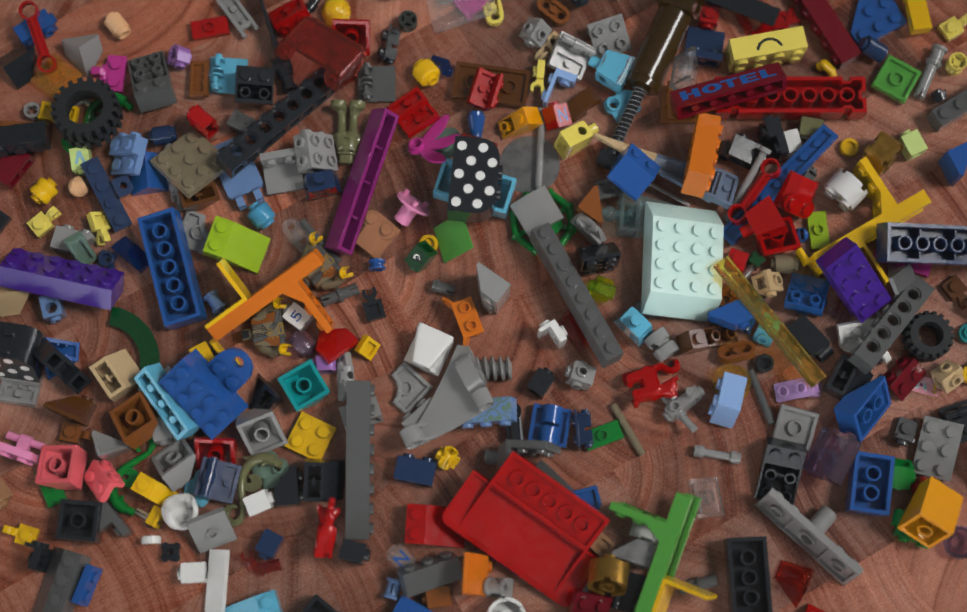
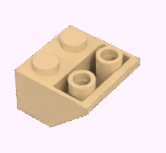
(116, 374)

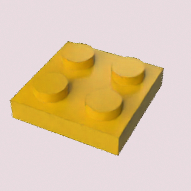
(310, 436)

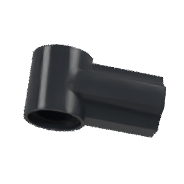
(515, 431)

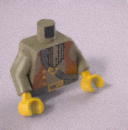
(329, 274)
(269, 330)

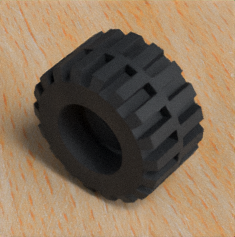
(938, 326)

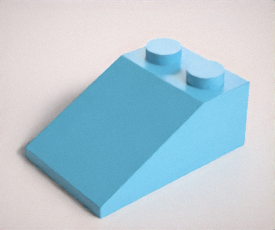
(263, 602)

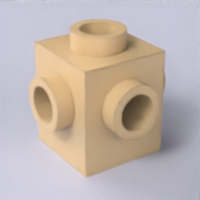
(767, 283)
(947, 376)

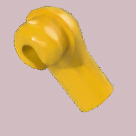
(827, 67)

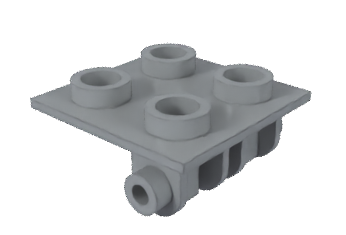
(609, 35)

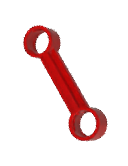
(38, 37)
(754, 190)

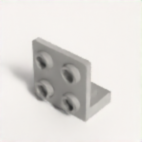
(281, 171)

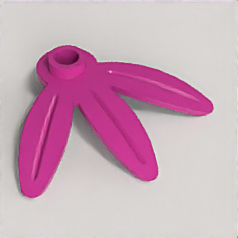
(428, 143)

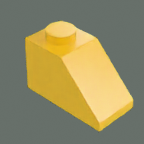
(151, 489)

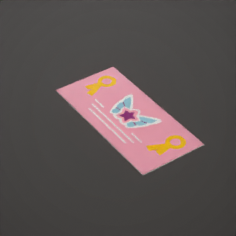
(927, 387)

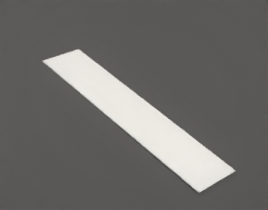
(669, 194)

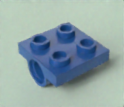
(550, 424)

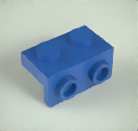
(87, 585)

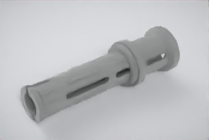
(932, 63)

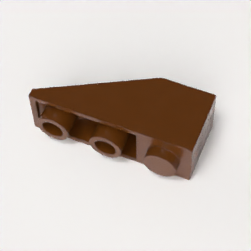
(705, 339)

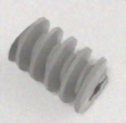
(496, 368)

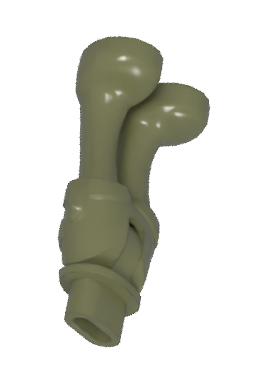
(347, 141)

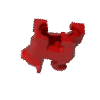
(649, 384)
(326, 530)

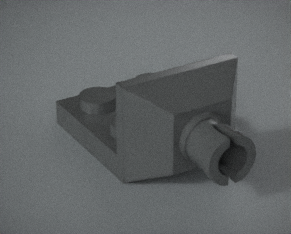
(523, 448)

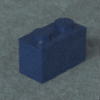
(415, 470)

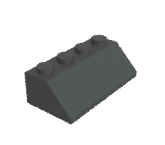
(61, 581)

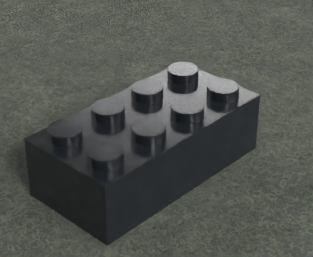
(748, 574)

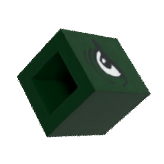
(420, 256)

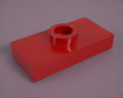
(210, 28)

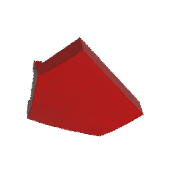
(335, 343)

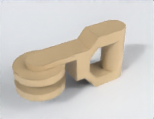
(547, 46)

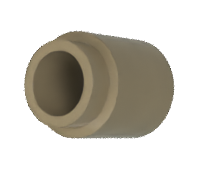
(784, 263)

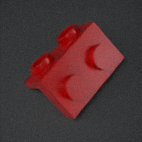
(485, 89)

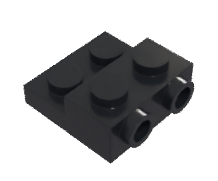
(773, 136)

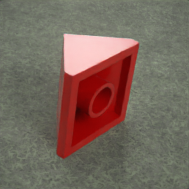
(355, 29)
(782, 243)
(222, 448)

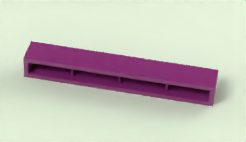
(361, 181)

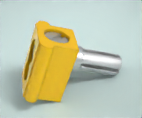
(153, 518)

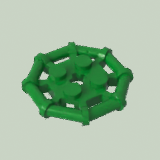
(569, 229)

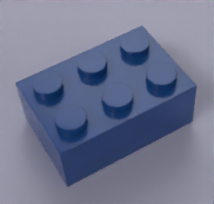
(870, 484)

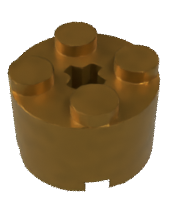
(883, 152)
(608, 575)

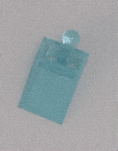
(632, 218)

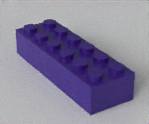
(61, 278)

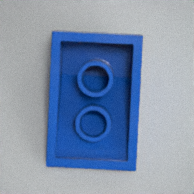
(863, 408)

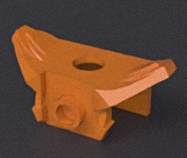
(466, 317)

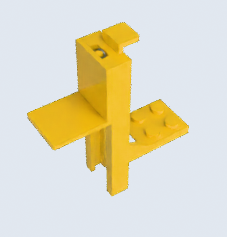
(884, 210)

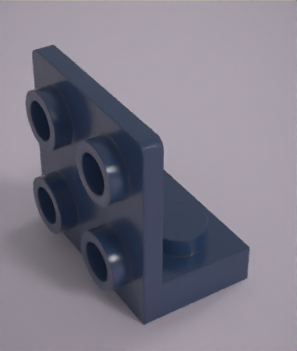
(708, 46)

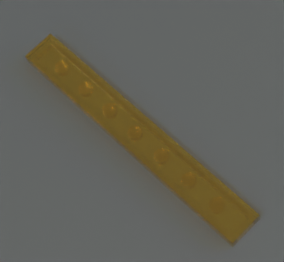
(769, 321)

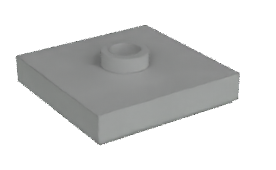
(795, 425)
(211, 530)

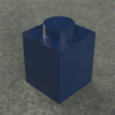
(269, 544)

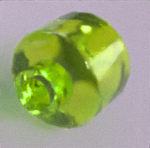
(602, 289)

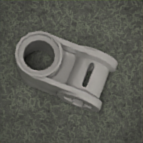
(498, 587)

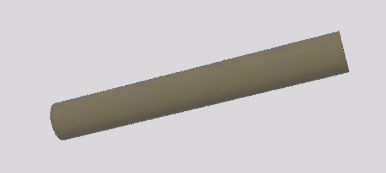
(627, 429)

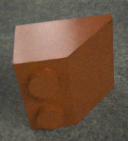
(134, 420)

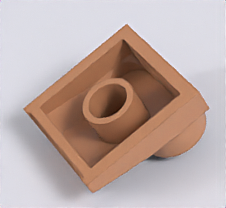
(376, 233)

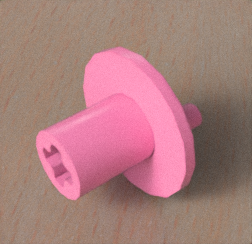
(410, 208)

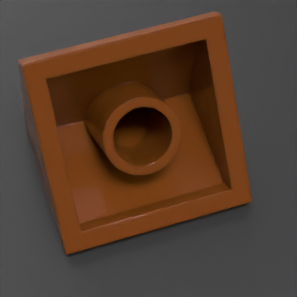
(591, 206)

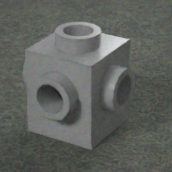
(535, 32)
(580, 375)

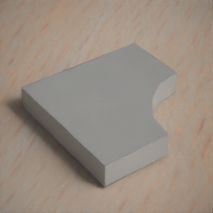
(195, 230)
(410, 388)

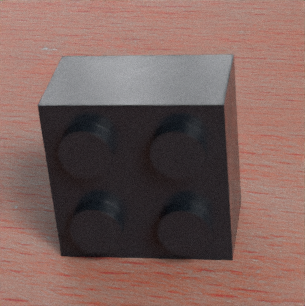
(79, 521)

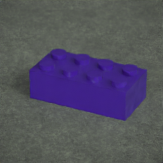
(853, 279)

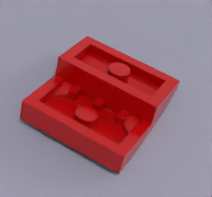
(414, 112)

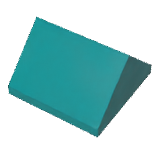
(304, 386)

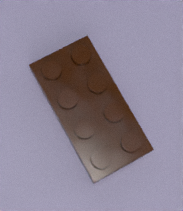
(512, 93)

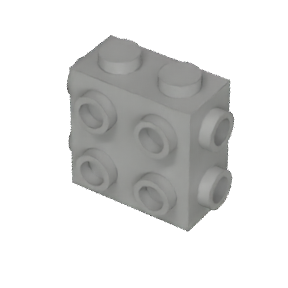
(314, 151)

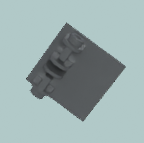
(376, 83)

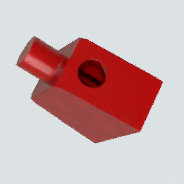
(764, 221)

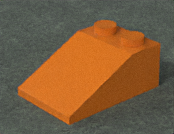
(474, 574)

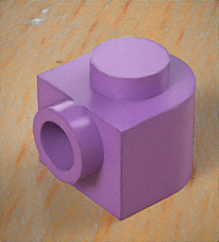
(179, 57)
(323, 367)

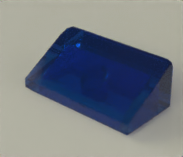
(131, 253)

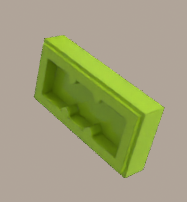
(818, 230)

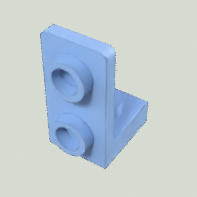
(563, 77)

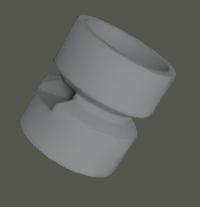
(661, 344)

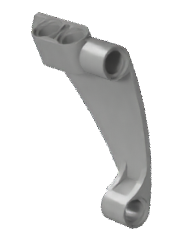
(456, 401)

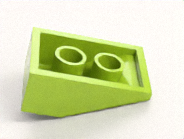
(236, 244)

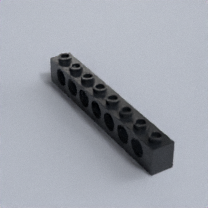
(277, 129)

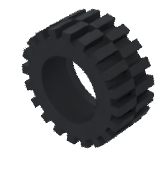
(92, 132)

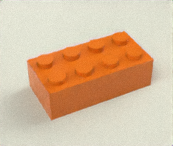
(702, 155)

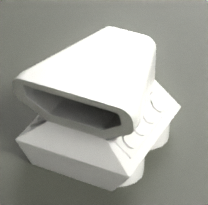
(429, 349)

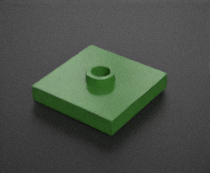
(896, 79)

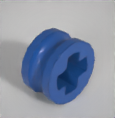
(377, 264)

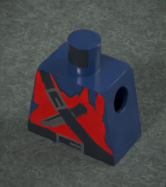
(321, 185)

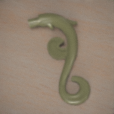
(256, 483)

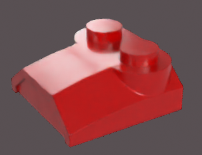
(797, 195)

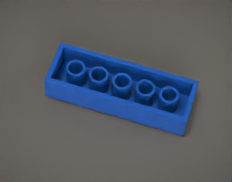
(172, 268)

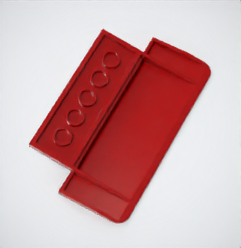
(529, 526)

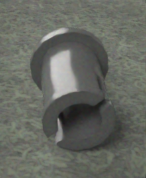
(443, 288)

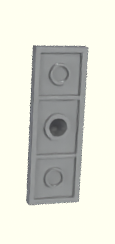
(810, 535)

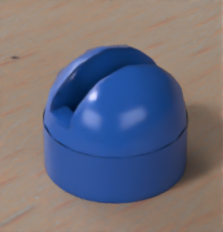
(805, 234)

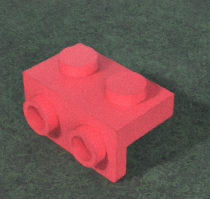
(102, 479)

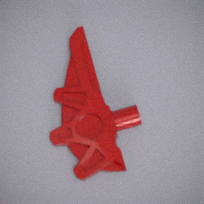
(784, 20)

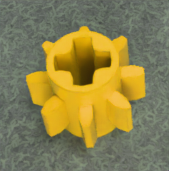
(447, 458)

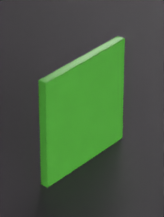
(453, 239)

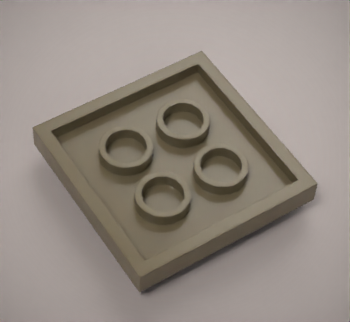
(188, 163)

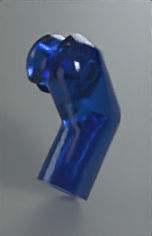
(444, 64)

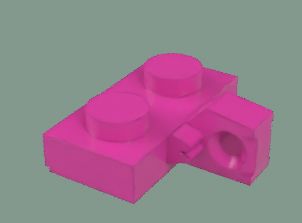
(113, 72)

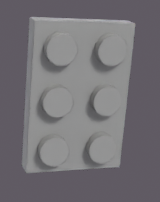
(937, 448)

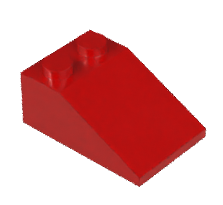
(427, 527)

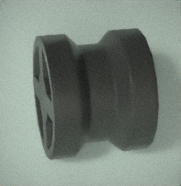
(408, 17)

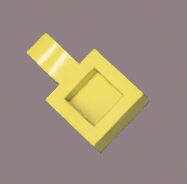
(952, 27)
(538, 72)
(42, 222)
(99, 223)

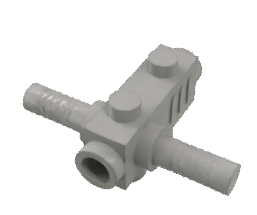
(677, 408)

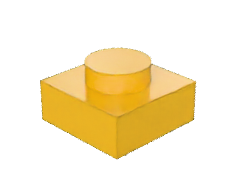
(367, 347)

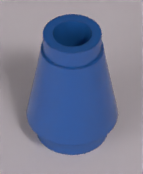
(476, 123)

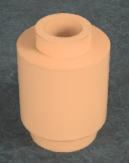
(117, 25)

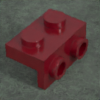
(904, 376)

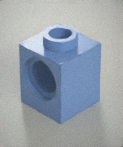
(58, 315)

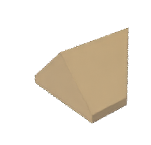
(11, 301)

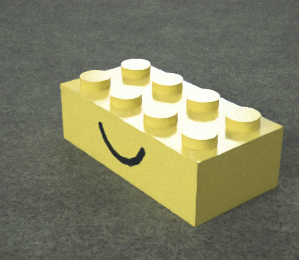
(765, 49)

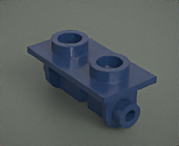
(582, 436)

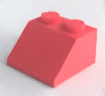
(61, 467)

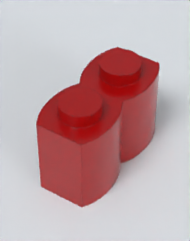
(202, 122)

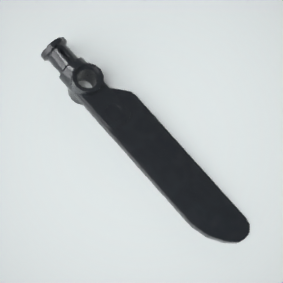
(283, 68)

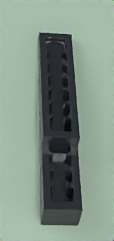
(751, 9)

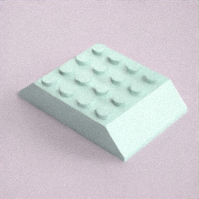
(679, 261)

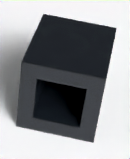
(541, 382)

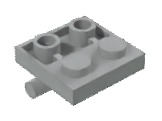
(570, 54)

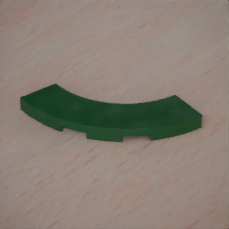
(140, 333)

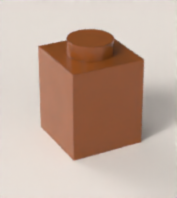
(437, 597)

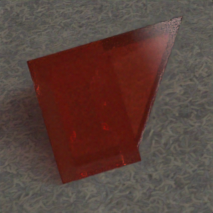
(794, 580)

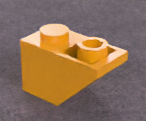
(520, 122)

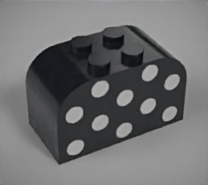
(474, 180)
(16, 351)

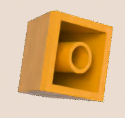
(931, 513)

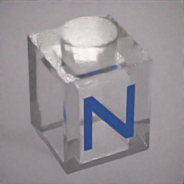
(399, 556)

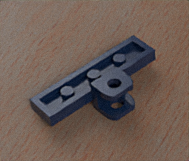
(108, 192)

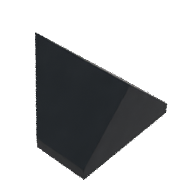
(19, 65)
(264, 395)

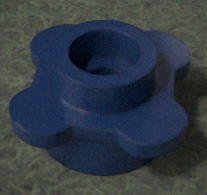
(103, 255)

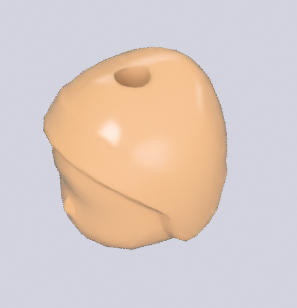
(78, 186)

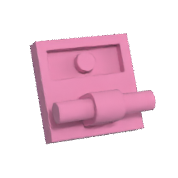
(22, 448)

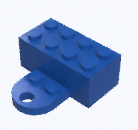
(210, 388)

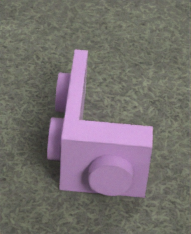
(796, 389)

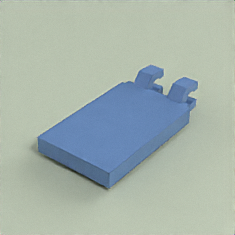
(243, 183)

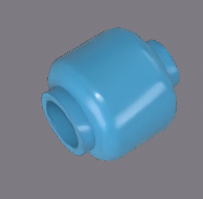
(261, 215)

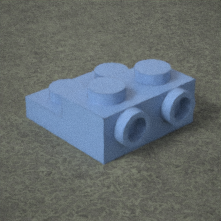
(128, 154)

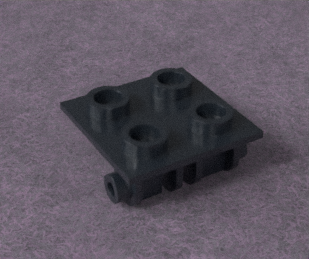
(629, 600)

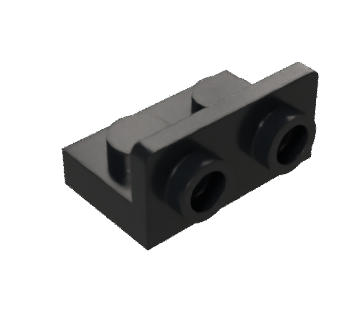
(40, 557)

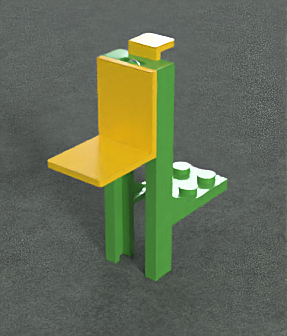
(672, 538)

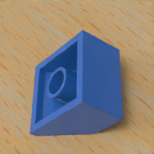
(633, 171)

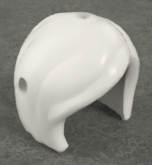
(178, 508)

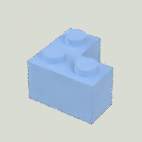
(729, 400)

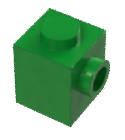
(903, 474)

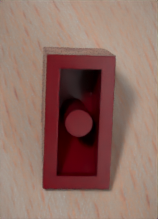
(14, 168)

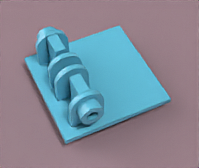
(223, 73)

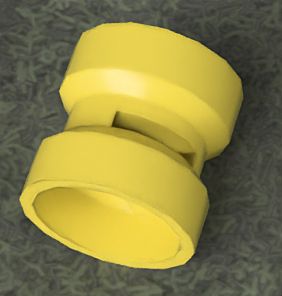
(958, 60)

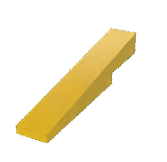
(918, 16)

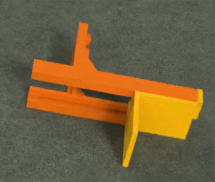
(288, 283)

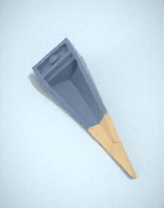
(722, 186)

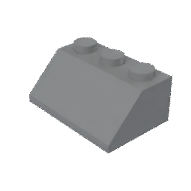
(492, 289)

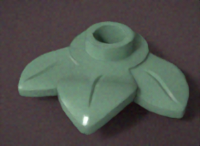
(269, 473)

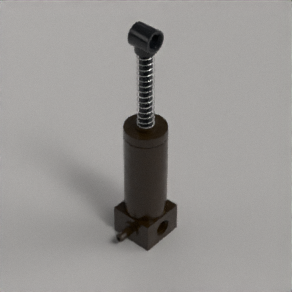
(653, 63)

